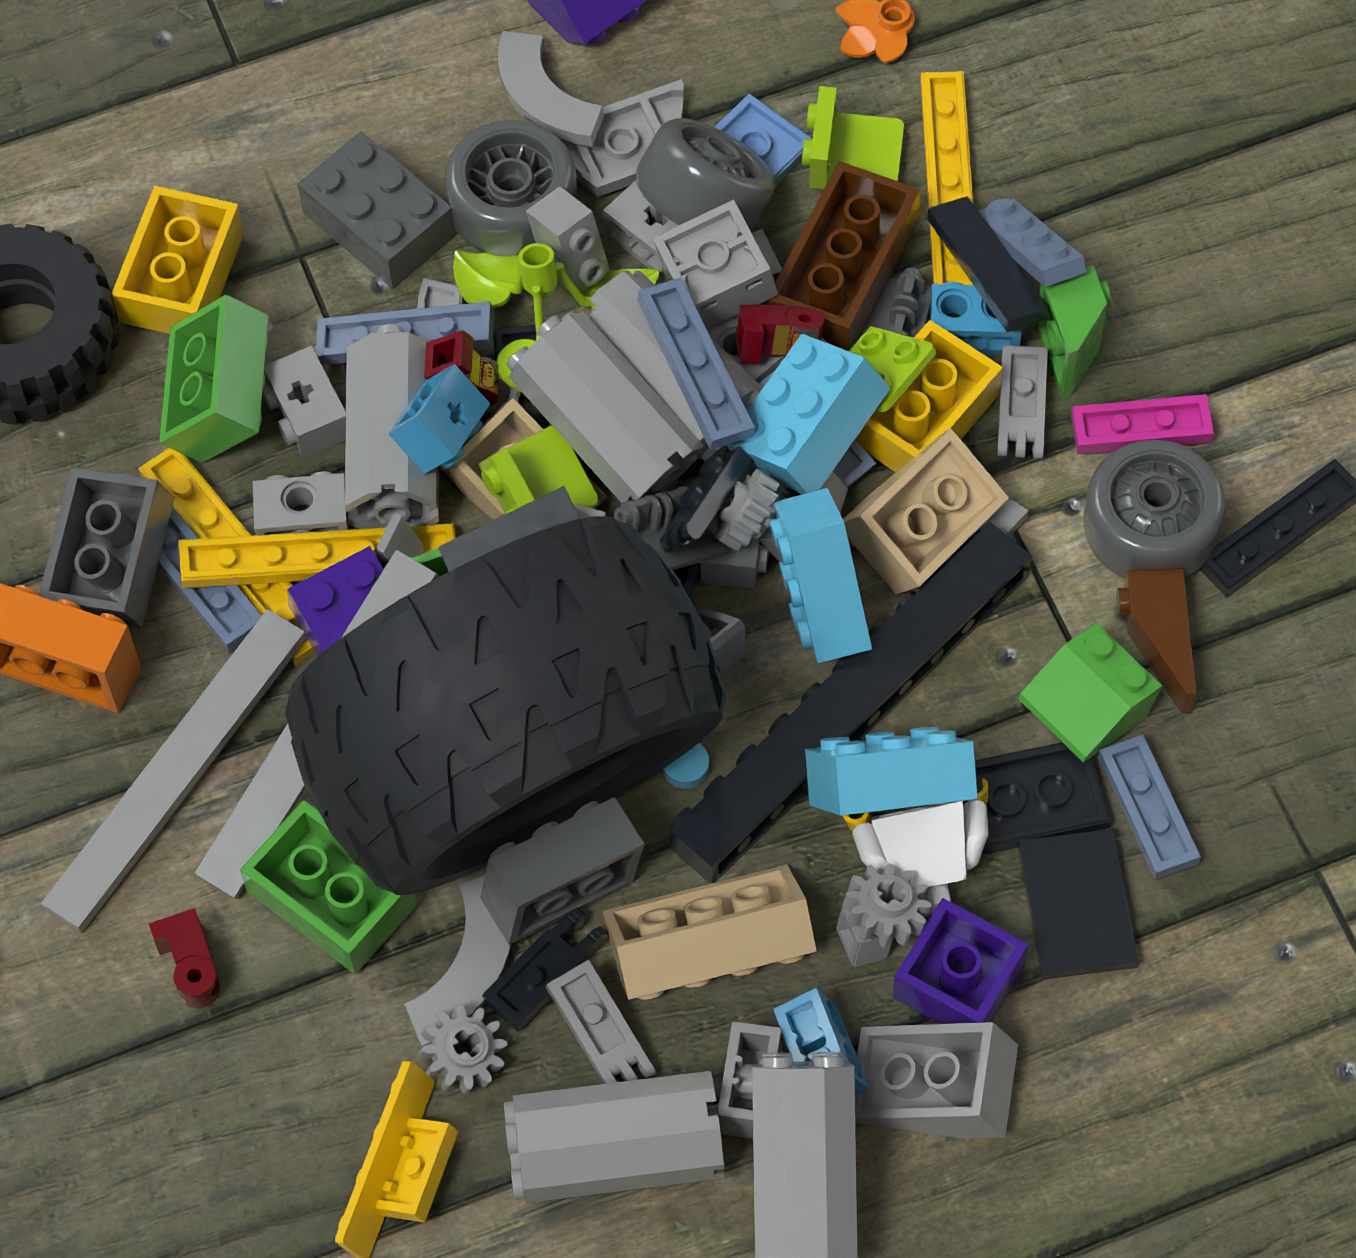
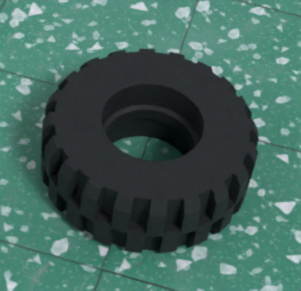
(76, 343)

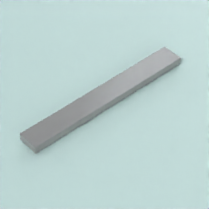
(173, 771)
(278, 781)

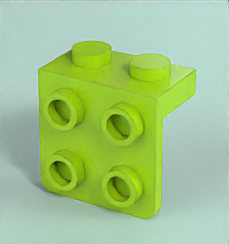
(855, 139)
(895, 359)
(535, 469)

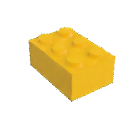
(177, 259)
(945, 395)

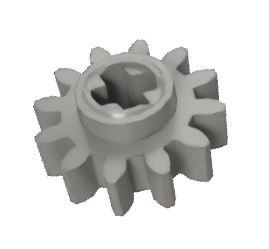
(747, 510)
(886, 905)
(466, 1065)

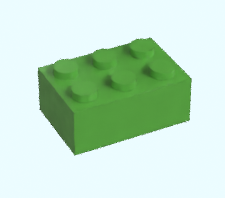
(214, 379)
(321, 890)

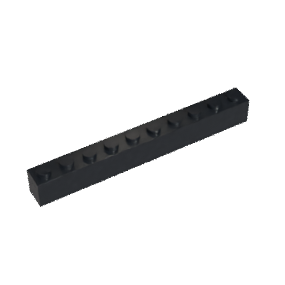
(849, 702)

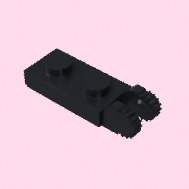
(522, 989)

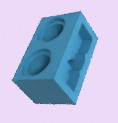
(975, 321)
(815, 1025)

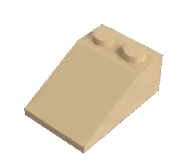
(500, 431)
(924, 512)

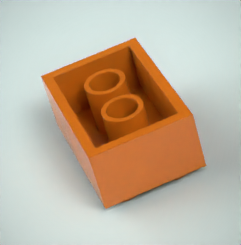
(66, 648)

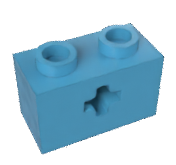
(440, 420)

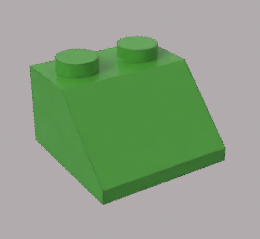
(1073, 326)
(1091, 692)

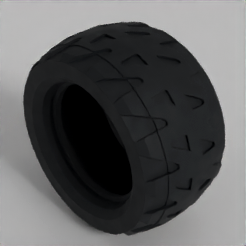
(503, 701)

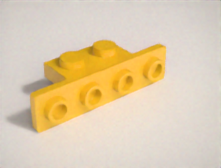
(400, 1164)

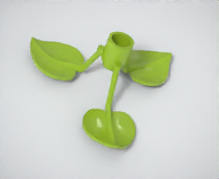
(494, 279)

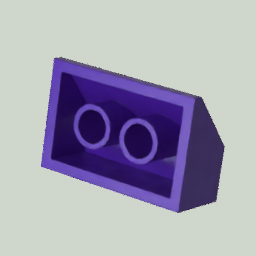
(585, 19)

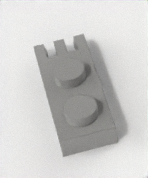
(1022, 399)
(598, 1024)

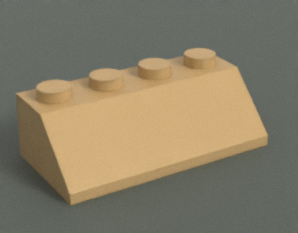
(709, 932)

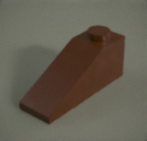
(1160, 628)

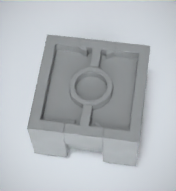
(717, 263)

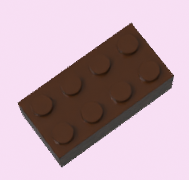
(849, 250)

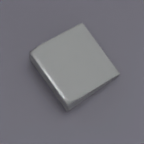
(398, 537)
(860, 951)

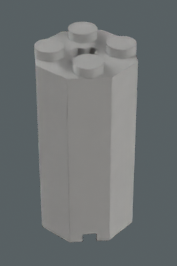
(625, 326)
(603, 408)
(380, 478)
(614, 1137)
(804, 1157)

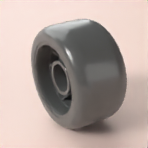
(699, 169)
(498, 177)
(1154, 508)

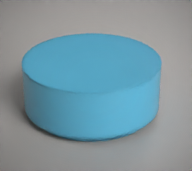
(689, 769)

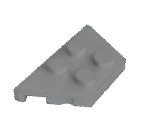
(624, 138)

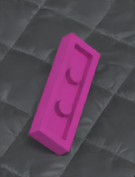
(1120, 423)

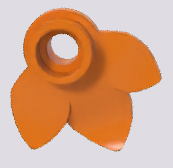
(872, 30)

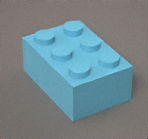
(810, 413)
(819, 576)
(890, 771)

